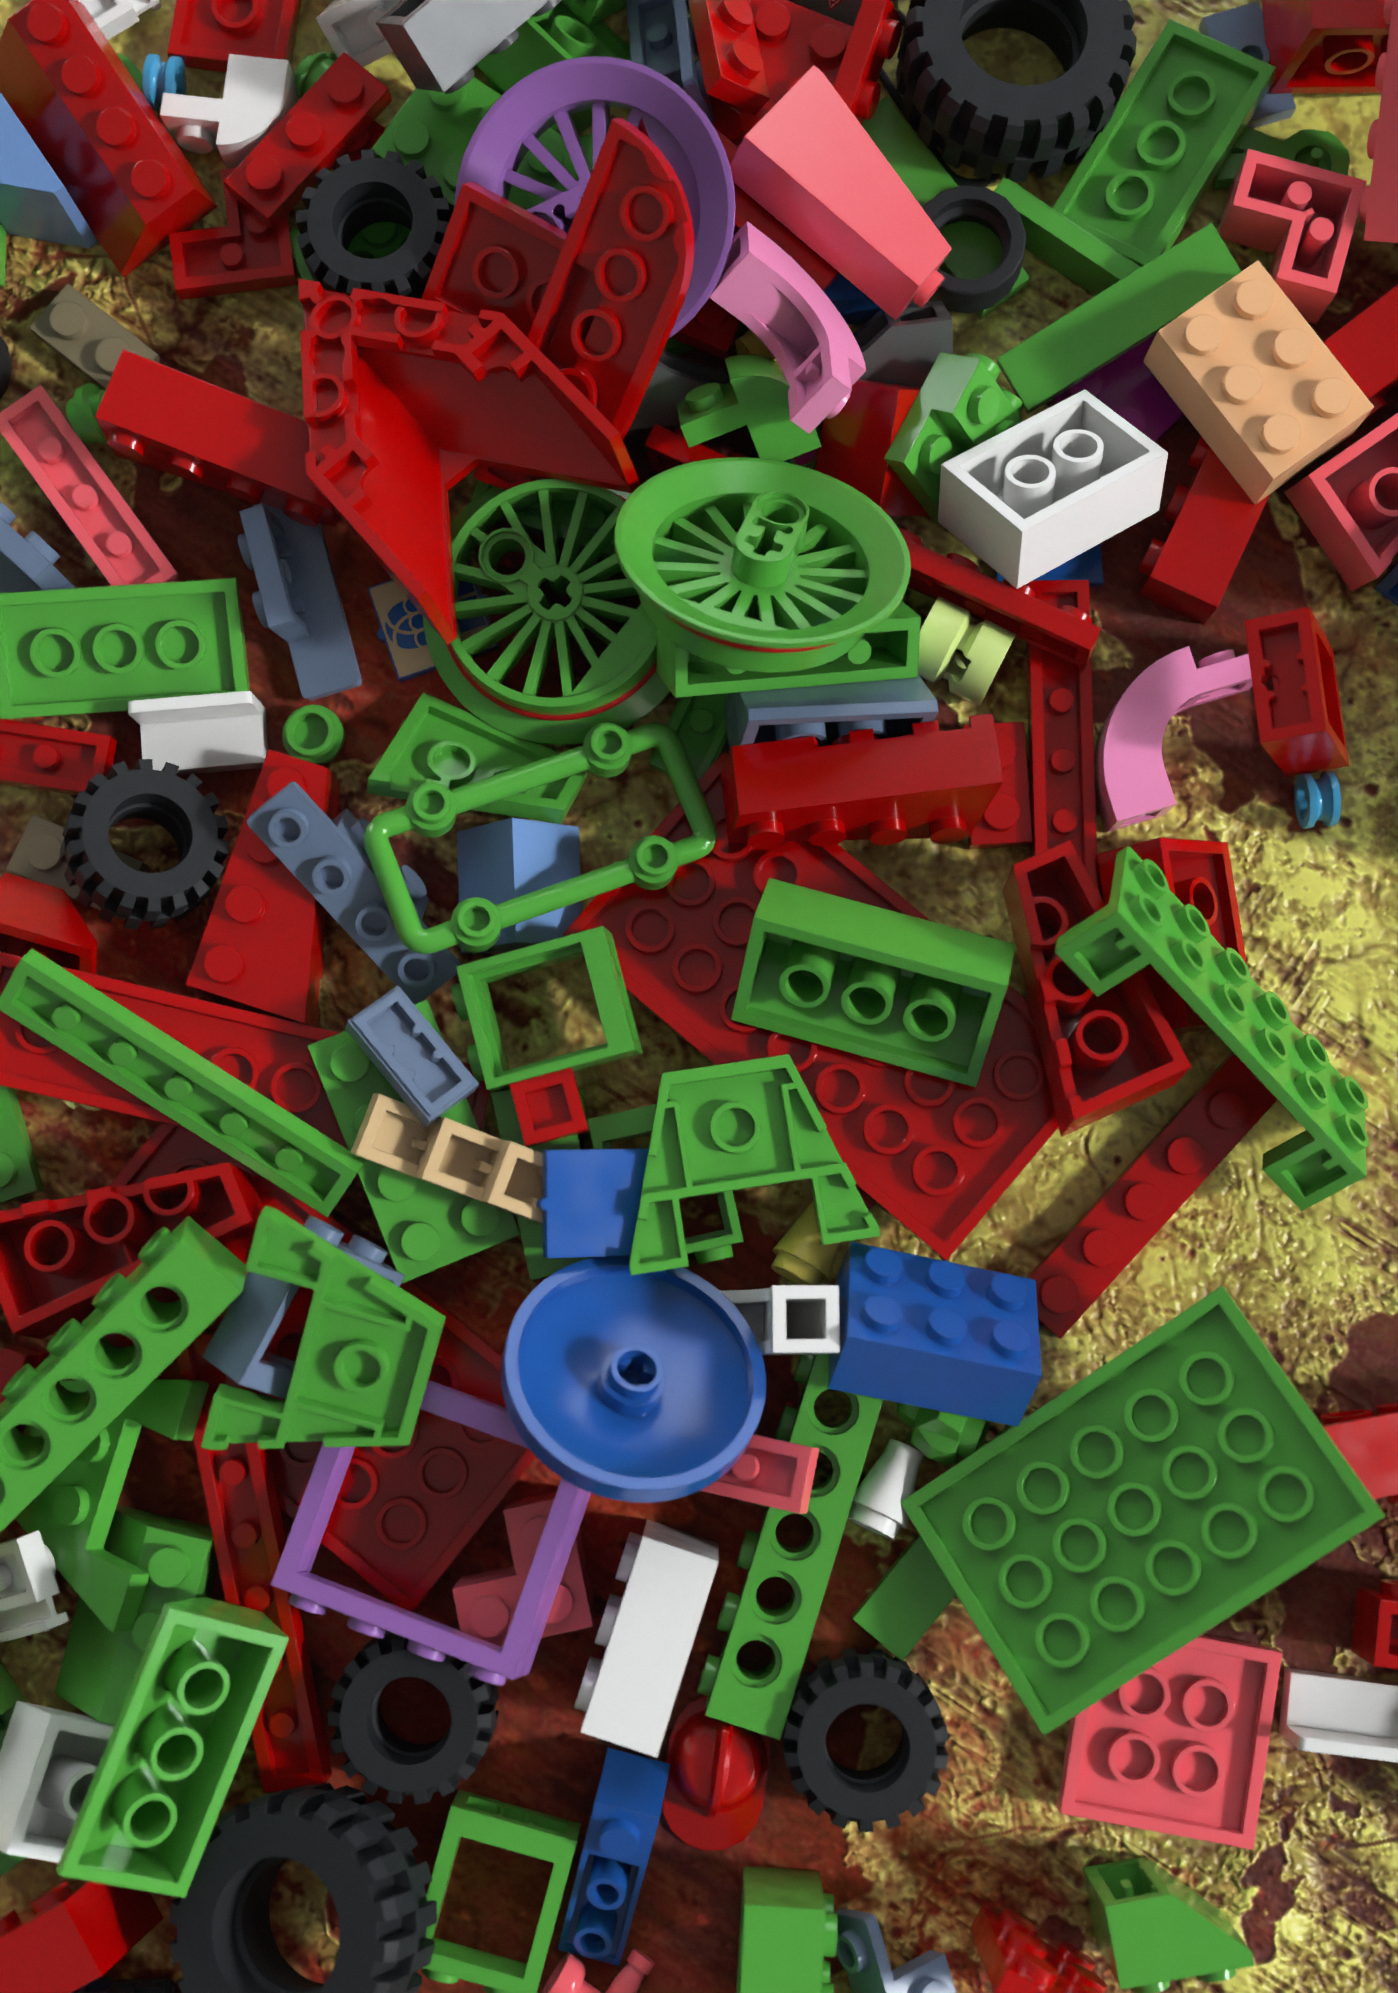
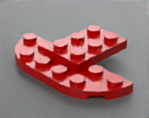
(584, 297)

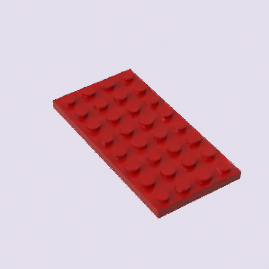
(913, 1141)
(399, 1507)

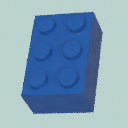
(936, 1335)

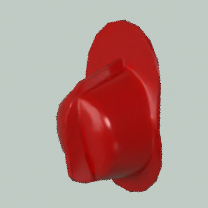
(714, 1779)

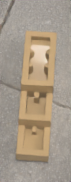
(452, 1157)

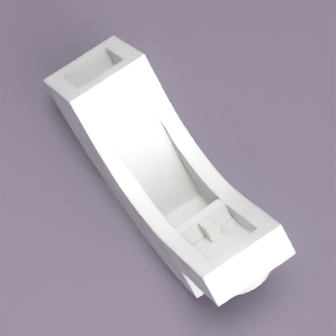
(791, 1318)

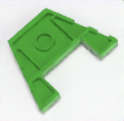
(737, 1132)
(358, 1358)
(82, 1499)

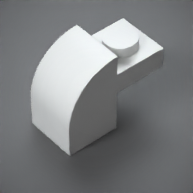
(253, 102)

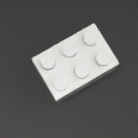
(1051, 487)
(647, 1637)

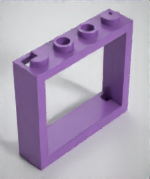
(427, 1636)

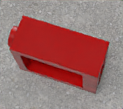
(1303, 714)

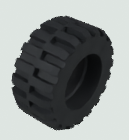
(1005, 124)
(358, 1856)

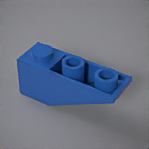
(614, 1856)

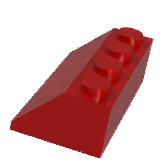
(98, 131)

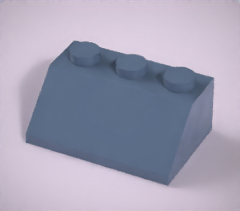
(828, 711)

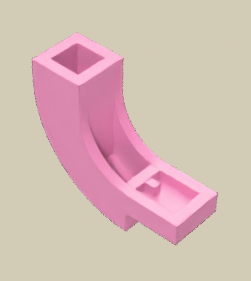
(794, 322)
(1128, 752)

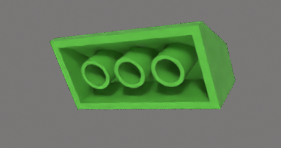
(872, 982)
(175, 1747)

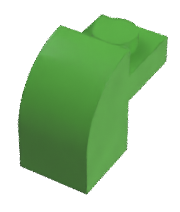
(752, 398)

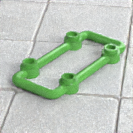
(477, 921)

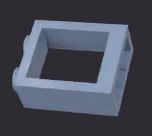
(256, 1313)

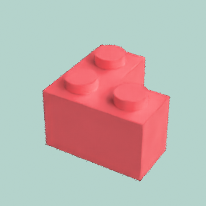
(1299, 217)
(490, 1598)

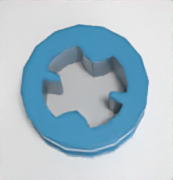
(162, 78)
(1317, 799)

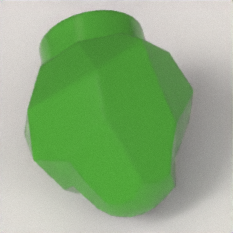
(943, 1434)

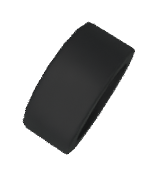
(1000, 216)

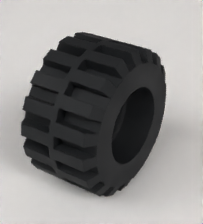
(363, 195)
(153, 797)
(395, 1763)
(875, 1792)

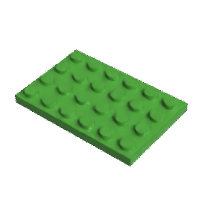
(1139, 1510)

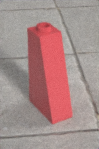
(841, 195)

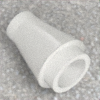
(884, 1487)

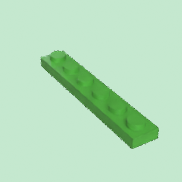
(178, 1082)

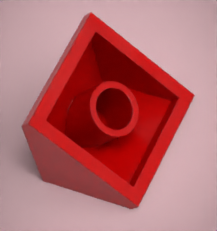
(860, 439)

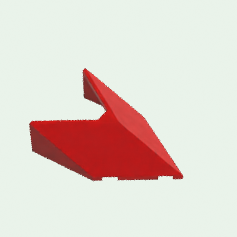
(415, 401)

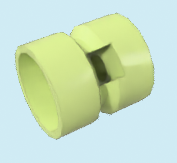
(982, 646)

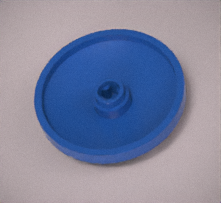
(632, 1380)

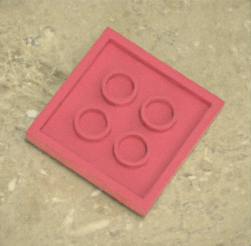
(1178, 1745)

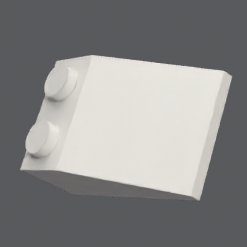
(45, 1777)

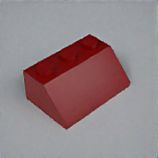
(1198, 876)

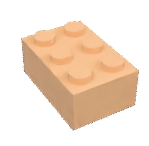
(1257, 382)

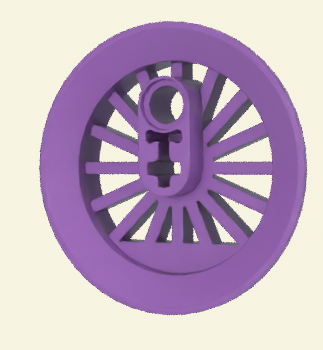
(657, 103)

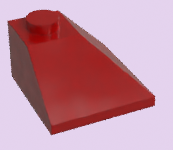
(46, 921)

